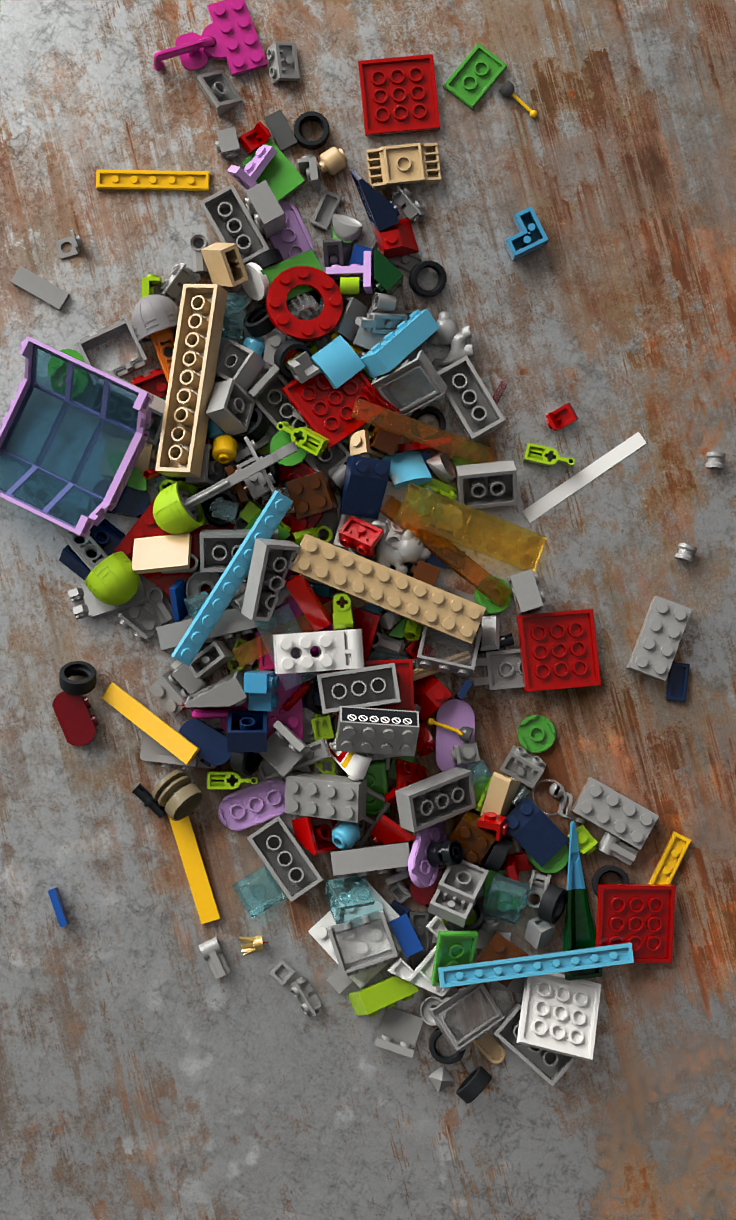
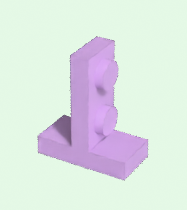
(253, 168)
(364, 272)

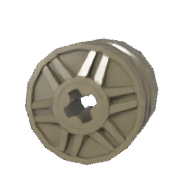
(177, 795)

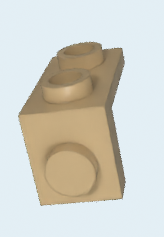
(360, 445)

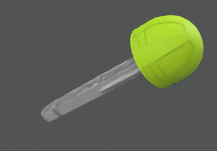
(180, 509)
(110, 576)

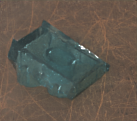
(258, 891)
(506, 899)

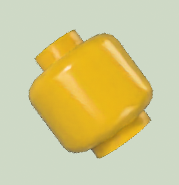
(224, 449)

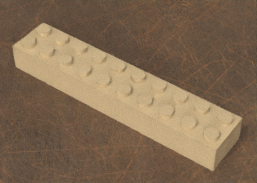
(191, 380)
(388, 589)

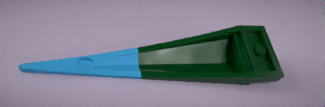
(579, 926)

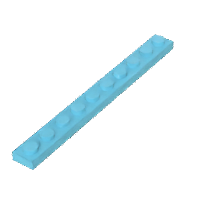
(230, 579)
(535, 965)

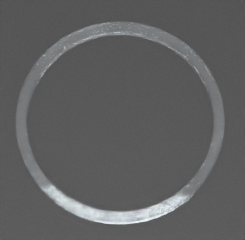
(565, 797)

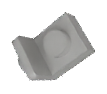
(465, 753)

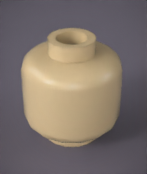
(333, 161)

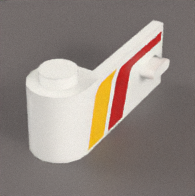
(352, 763)

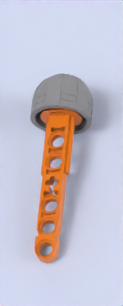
(156, 321)

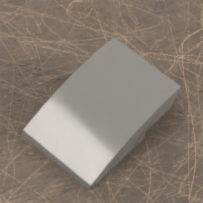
(458, 892)

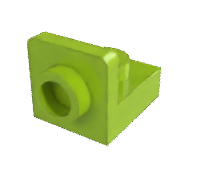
(147, 282)
(322, 727)
(585, 840)

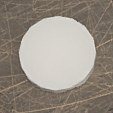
(258, 284)

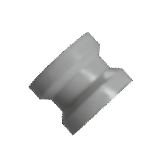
(715, 461)
(685, 552)

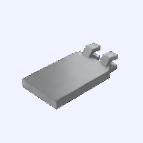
(96, 608)
(501, 670)

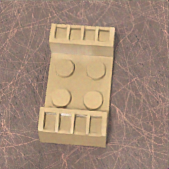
(403, 165)

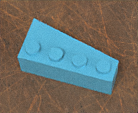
(400, 343)

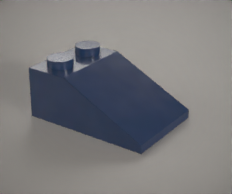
(379, 210)
(364, 486)
(105, 535)
(535, 831)

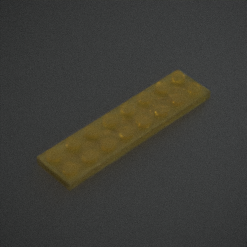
(470, 527)

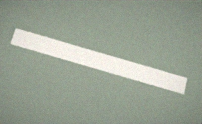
(584, 477)

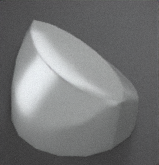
(346, 227)
(442, 467)
(389, 620)
(430, 1002)

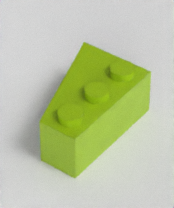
(381, 995)

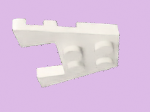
(422, 974)

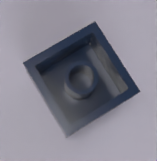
(247, 731)

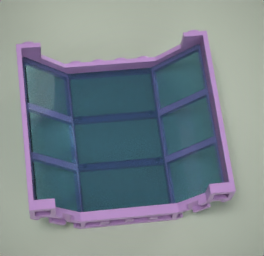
(70, 439)

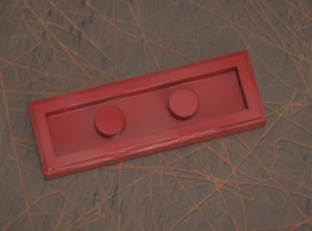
(308, 602)

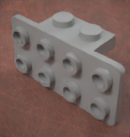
(155, 752)

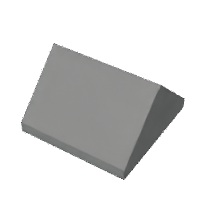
(219, 91)

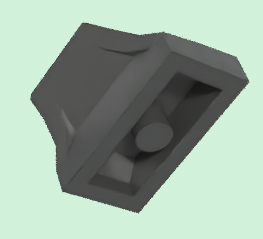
(336, 252)

